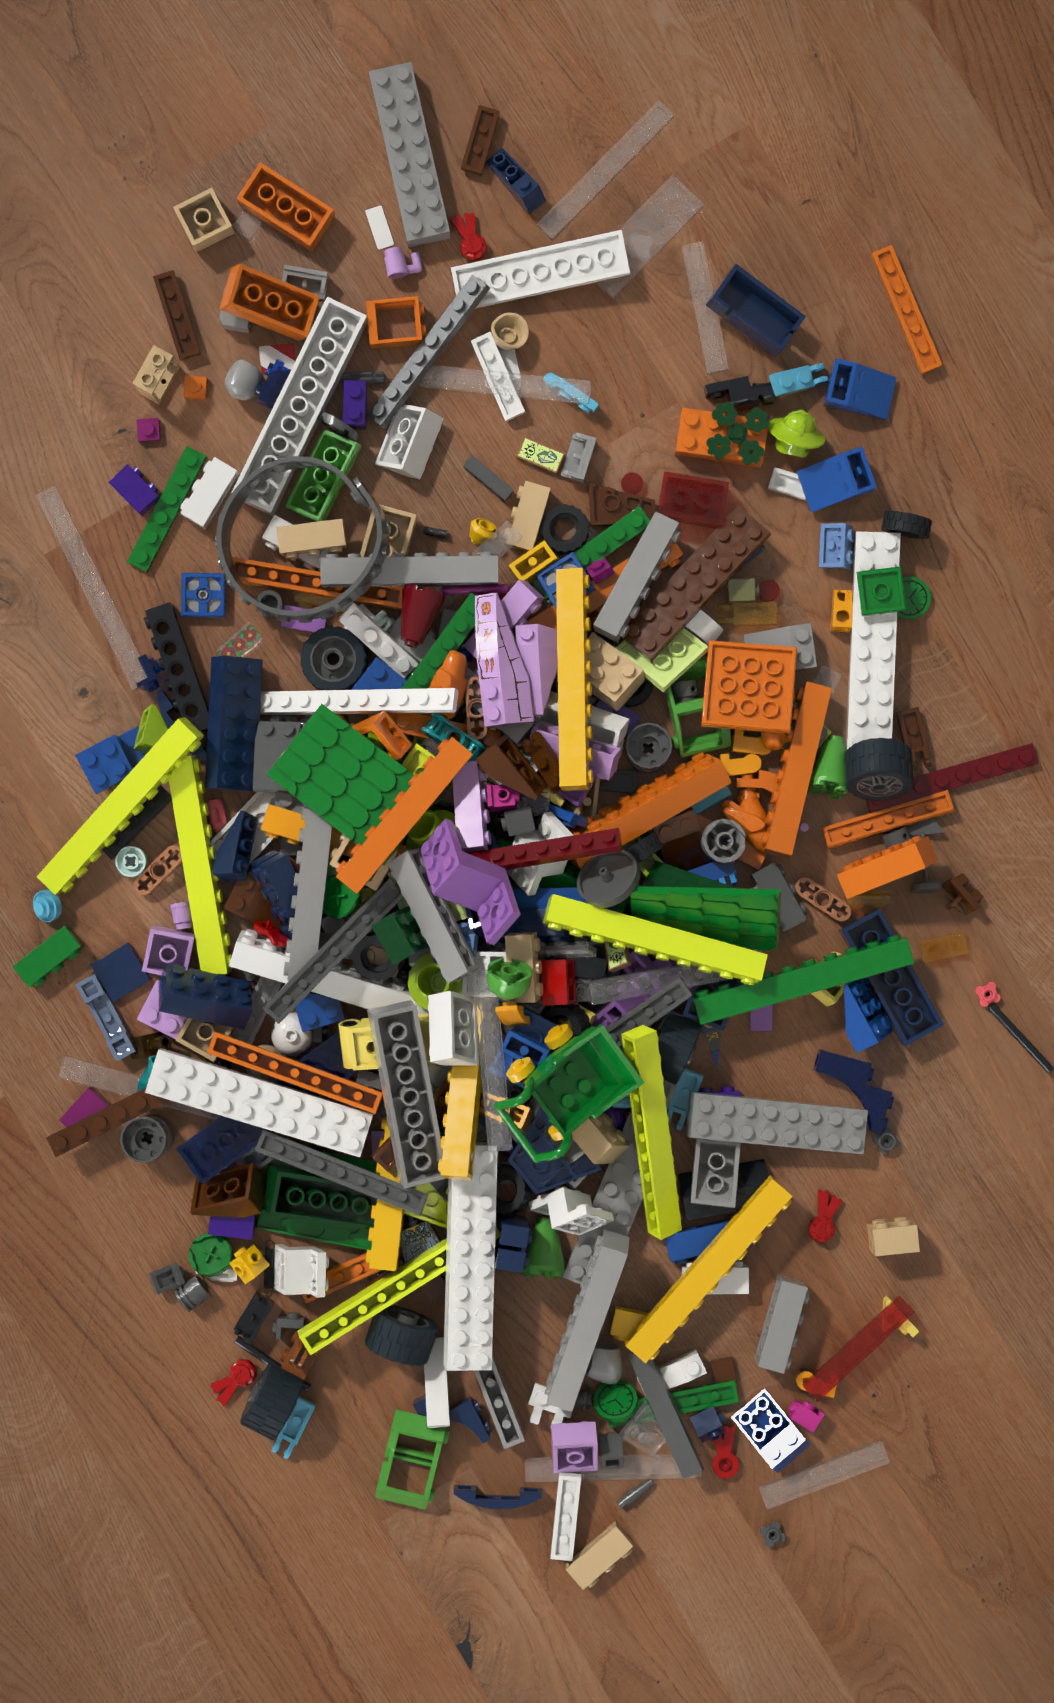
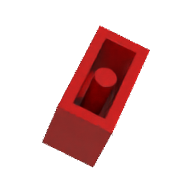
(558, 982)

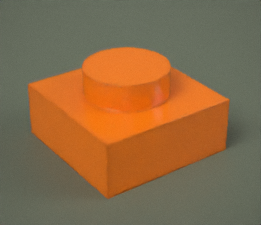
(195, 387)

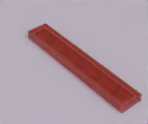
(858, 1348)

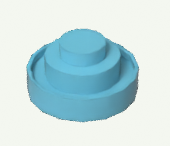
(47, 905)

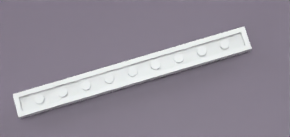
(360, 701)

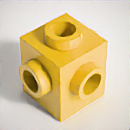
(248, 1263)

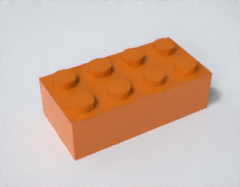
(286, 207)
(269, 302)
(698, 426)
(887, 866)

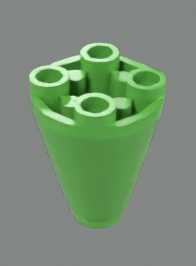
(830, 769)
(545, 1252)

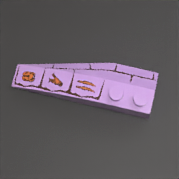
(501, 672)

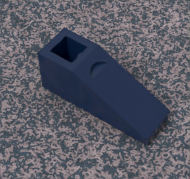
(517, 181)
(235, 851)

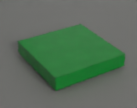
(881, 591)

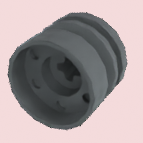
(647, 735)
(134, 1139)

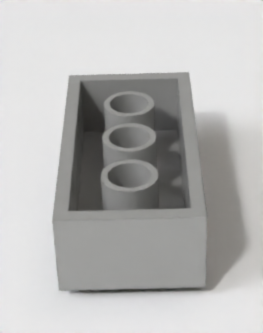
(781, 1324)

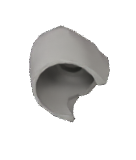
(243, 380)
(605, 1363)

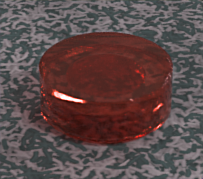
(632, 483)
(768, 590)

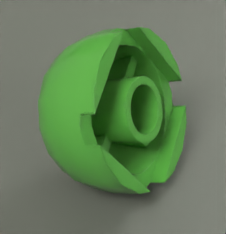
(509, 979)

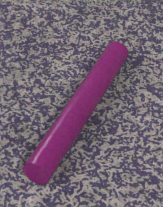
(475, 589)

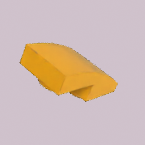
(512, 1014)

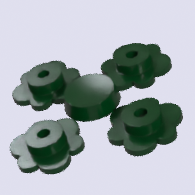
(737, 433)

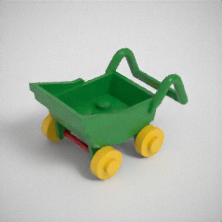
(570, 1084)

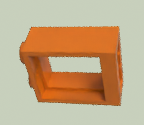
(395, 303)
(381, 725)

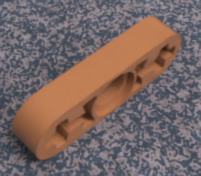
(471, 725)
(153, 885)
(833, 912)

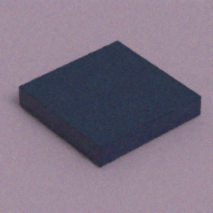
(120, 972)

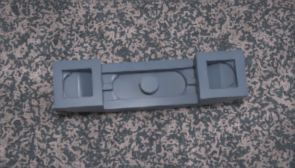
(106, 1017)

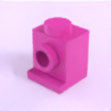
(496, 803)
(805, 1414)

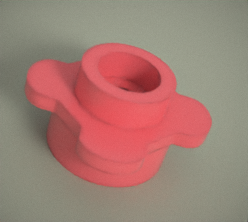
(982, 990)

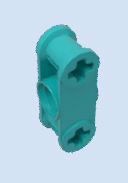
(443, 730)

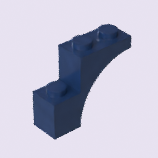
(465, 1412)

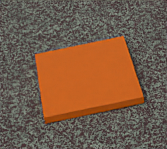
(749, 687)

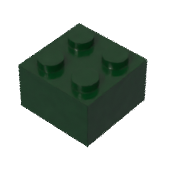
(400, 935)

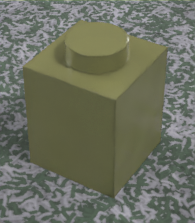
(742, 591)

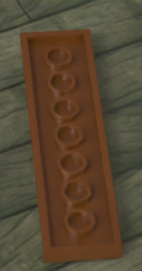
(695, 583)

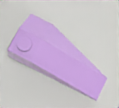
(540, 660)

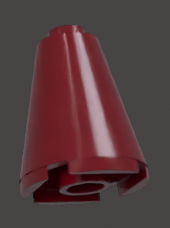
(418, 613)

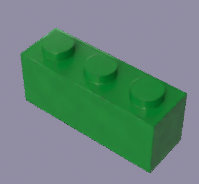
(49, 957)

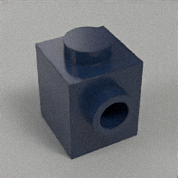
(709, 1424)

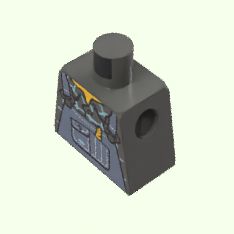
(417, 1237)

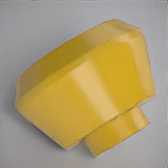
(481, 530)

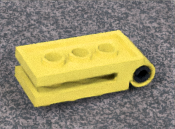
(356, 1045)

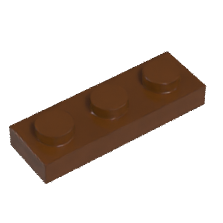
(480, 140)

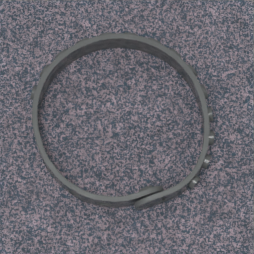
(360, 495)

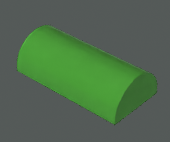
(319, 488)

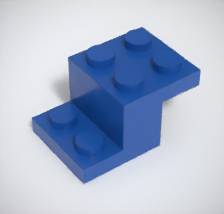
(380, 676)
(110, 760)
(528, 1041)

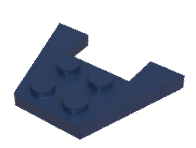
(550, 1173)

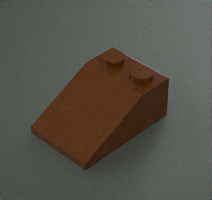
(508, 766)
(682, 841)
(248, 901)
(230, 1193)

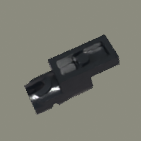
(741, 393)

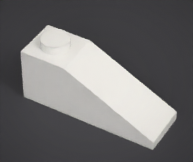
(682, 1369)

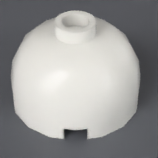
(289, 1036)

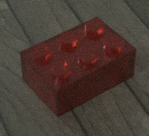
(693, 499)

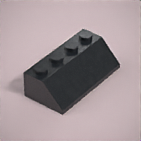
(750, 1178)

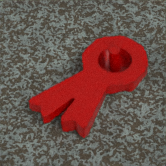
(472, 246)
(272, 932)
(821, 1227)
(242, 1373)
(725, 1463)

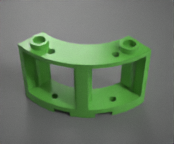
(699, 743)
(414, 1426)

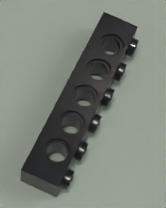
(155, 618)

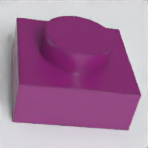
(148, 430)
(599, 570)

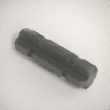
(369, 377)

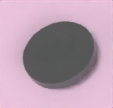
(608, 879)

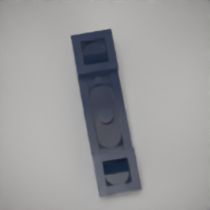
(166, 707)
(468, 1494)

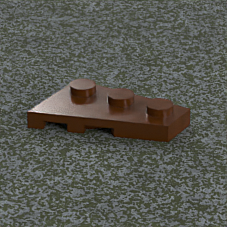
(611, 505)

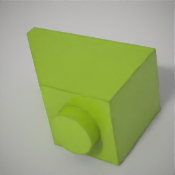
(150, 730)

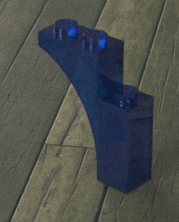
(855, 1075)

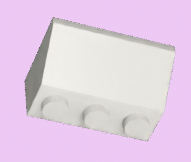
(409, 441)
(452, 1029)

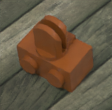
(298, 1359)

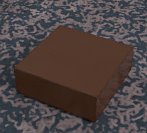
(723, 1369)

